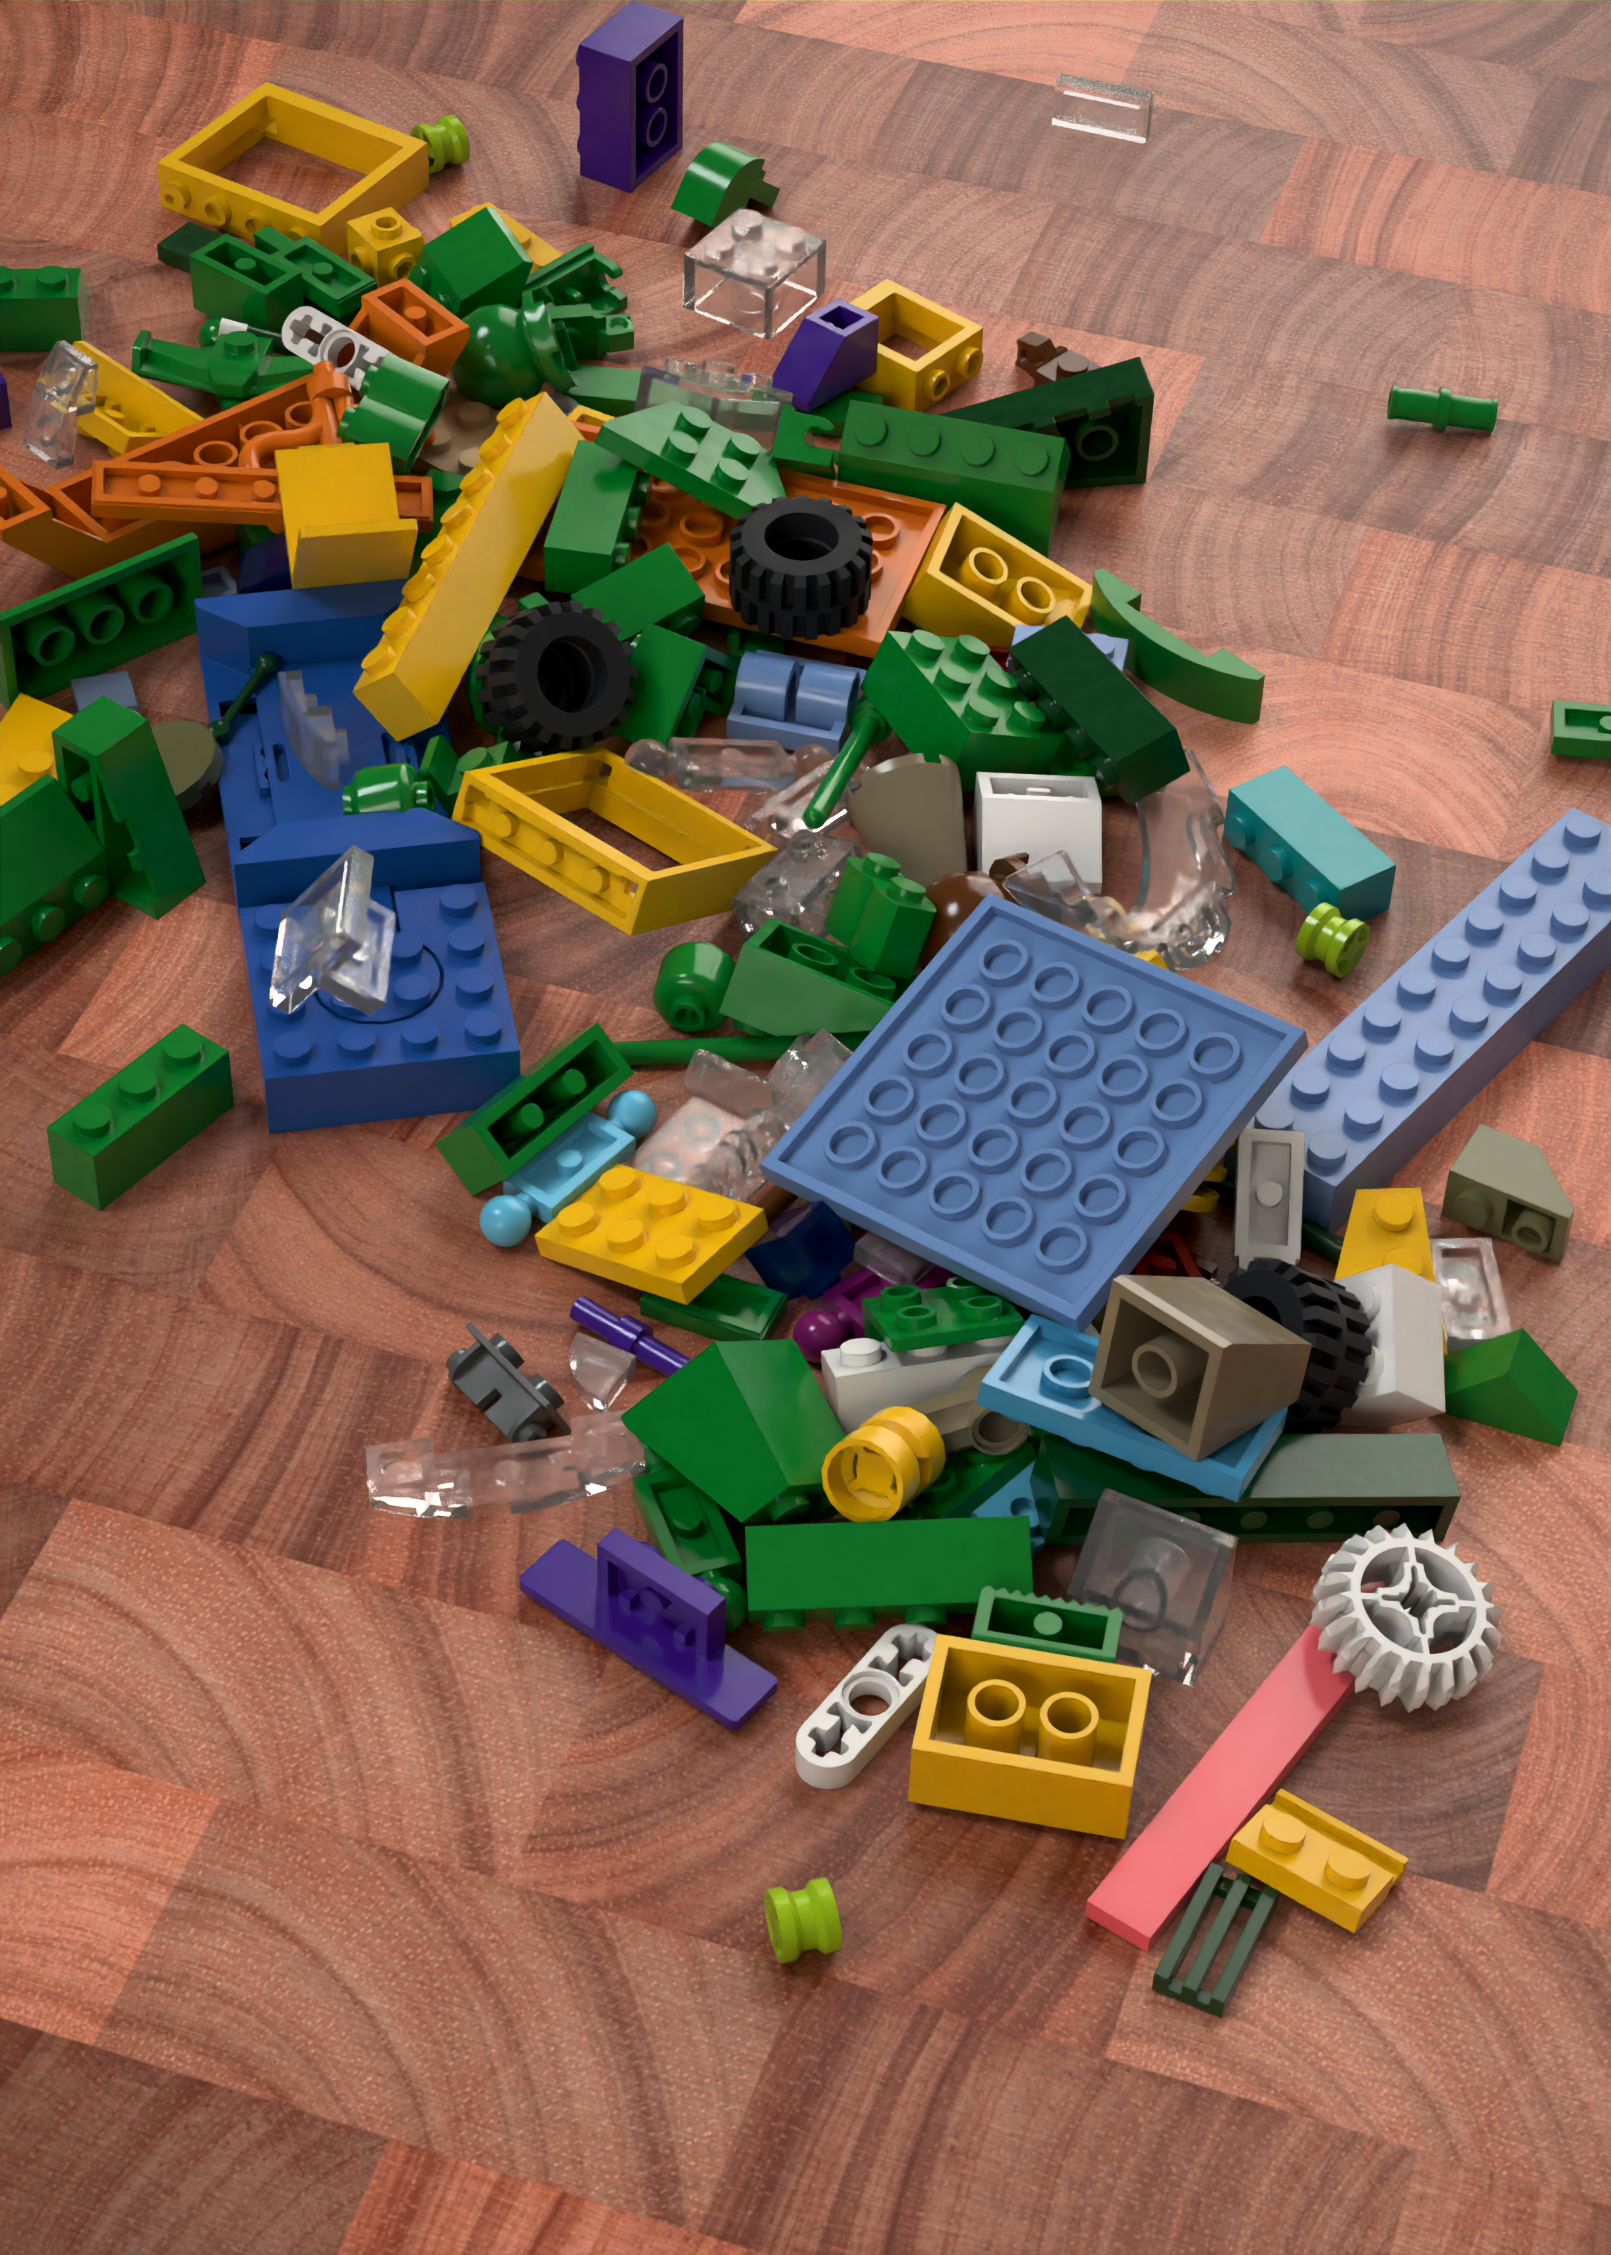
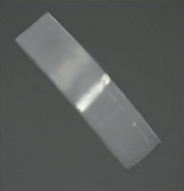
(503, 1478)

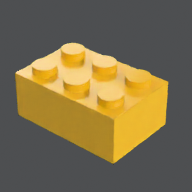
(1029, 1736)

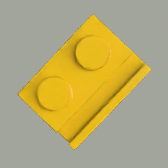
(1317, 1860)

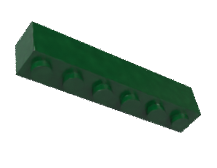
(1301, 1494)

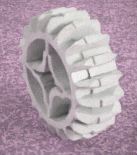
(1389, 1632)

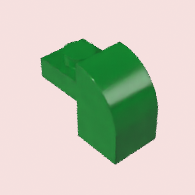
(722, 182)

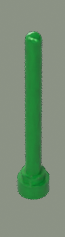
(867, 728)
(732, 1048)

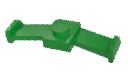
(234, 368)

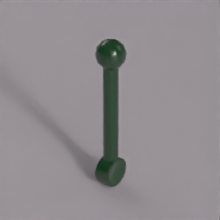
(265, 665)

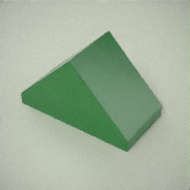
(1510, 1388)

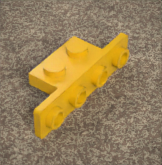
(129, 408)

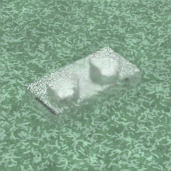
(1470, 1291)

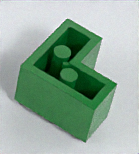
(675, 686)

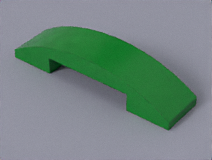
(1211, 684)

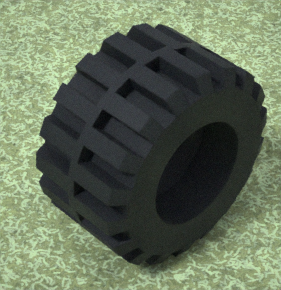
(800, 567)
(598, 671)
(1322, 1316)

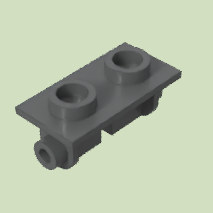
(491, 1370)

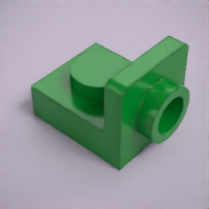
(447, 770)

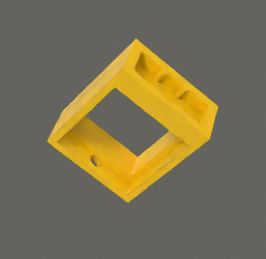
(950, 338)

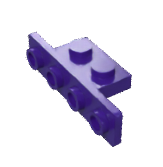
(653, 1620)

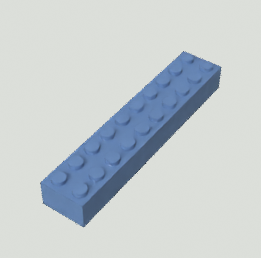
(1447, 1019)

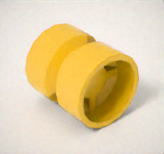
(883, 1464)

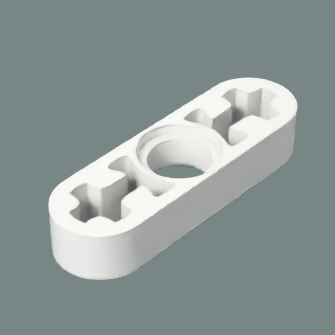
(335, 338)
(863, 1733)

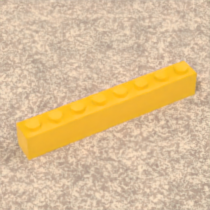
(468, 567)

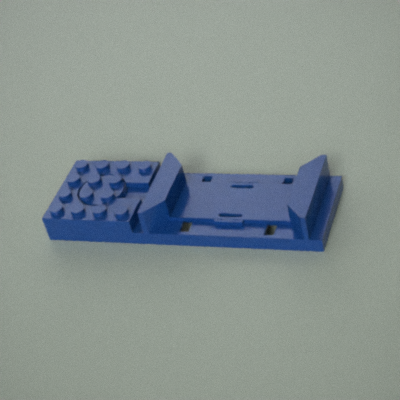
(447, 1014)

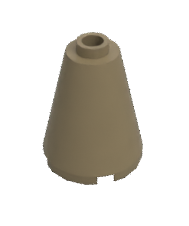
(912, 815)

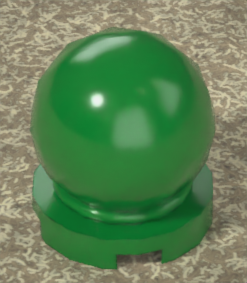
(514, 352)

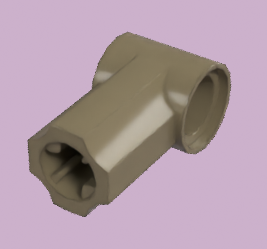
(970, 1425)

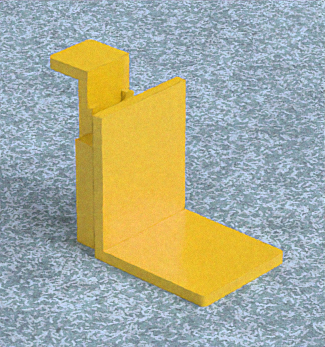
(342, 515)

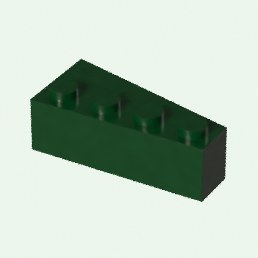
(1098, 413)

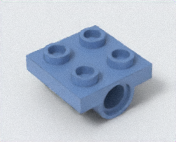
(793, 700)

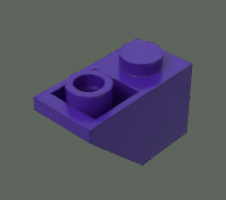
(828, 354)

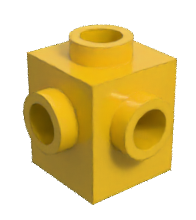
(383, 245)

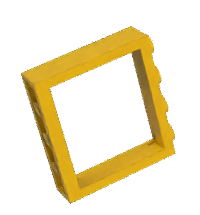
(391, 160)
(518, 820)

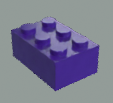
(630, 96)

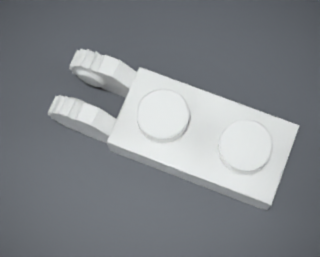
(1268, 1196)

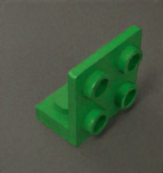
(938, 1316)

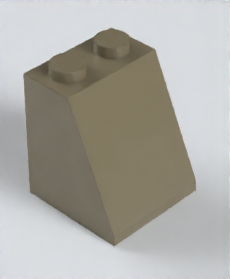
(1193, 1362)

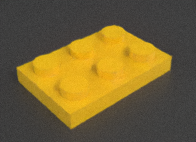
(652, 1233)

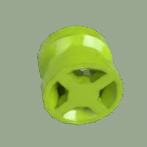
(445, 140)
(1332, 939)
(802, 1920)

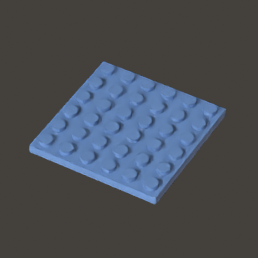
(1035, 1110)

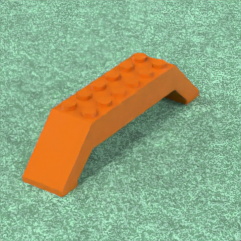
(57, 520)

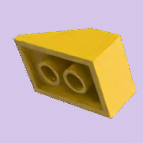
(988, 582)

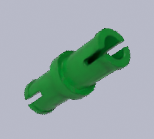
(1442, 408)

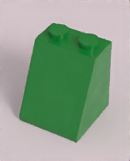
(745, 1429)

